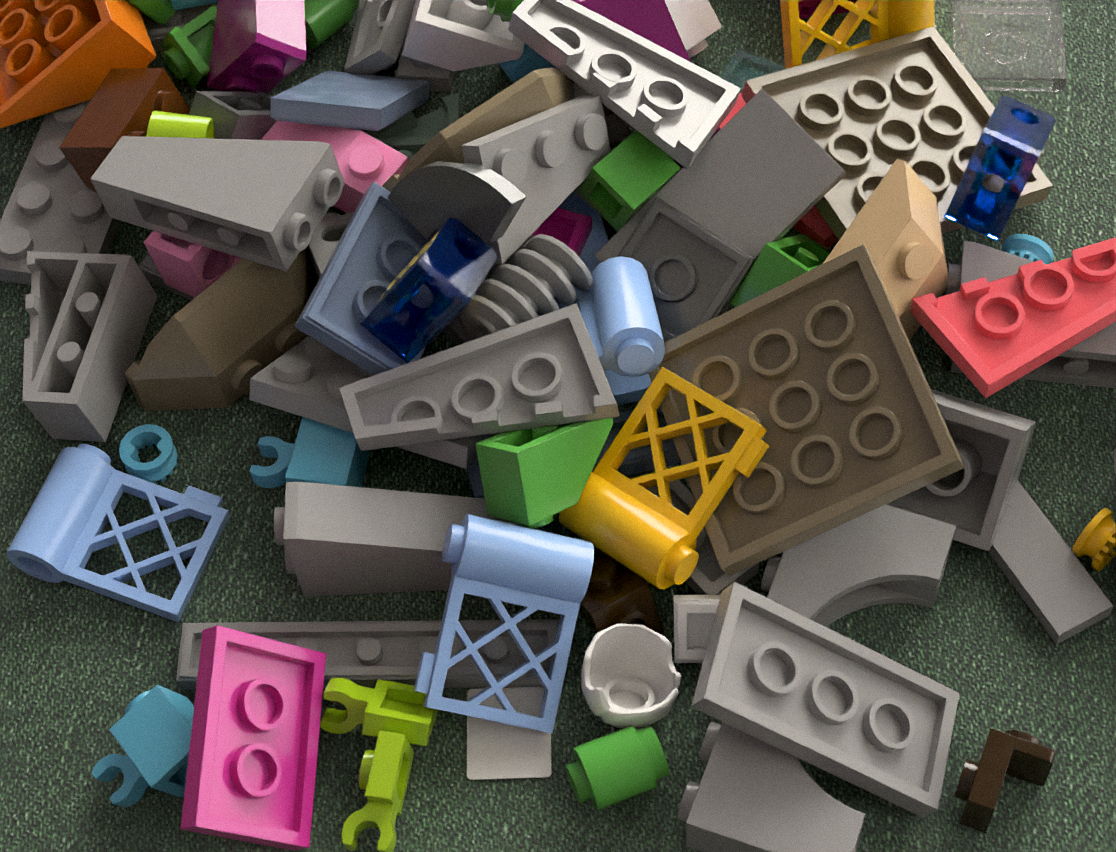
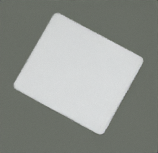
(504, 749)

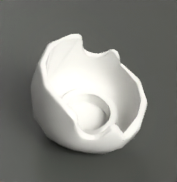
(629, 676)

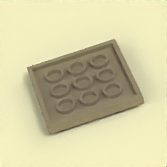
(888, 104)
(839, 404)

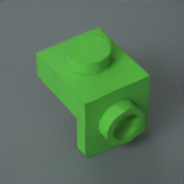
(190, 48)

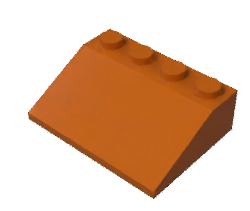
(63, 52)

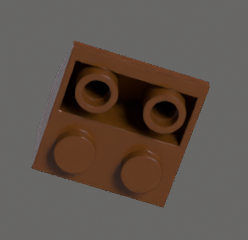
(117, 110)

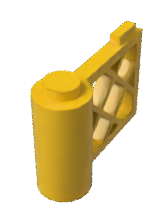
(886, 19)
(647, 529)

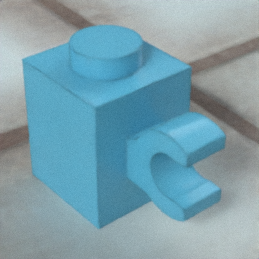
(318, 456)
(156, 743)

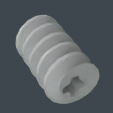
(526, 287)

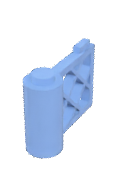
(622, 317)
(73, 512)
(514, 568)

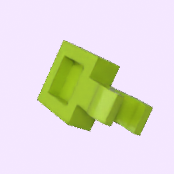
(385, 708)
(385, 778)

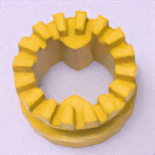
(1098, 540)

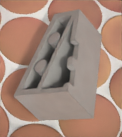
(82, 339)

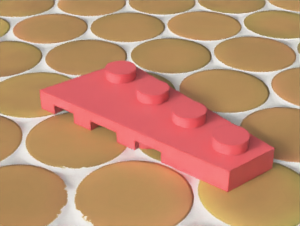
(1024, 319)

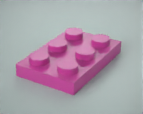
(254, 740)

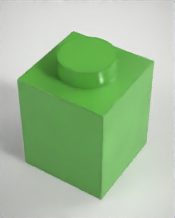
(627, 179)

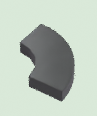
(460, 191)

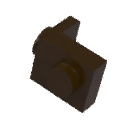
(618, 597)
(1004, 753)

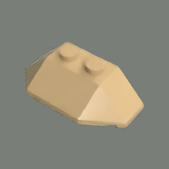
(904, 239)

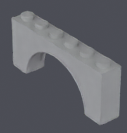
(762, 795)

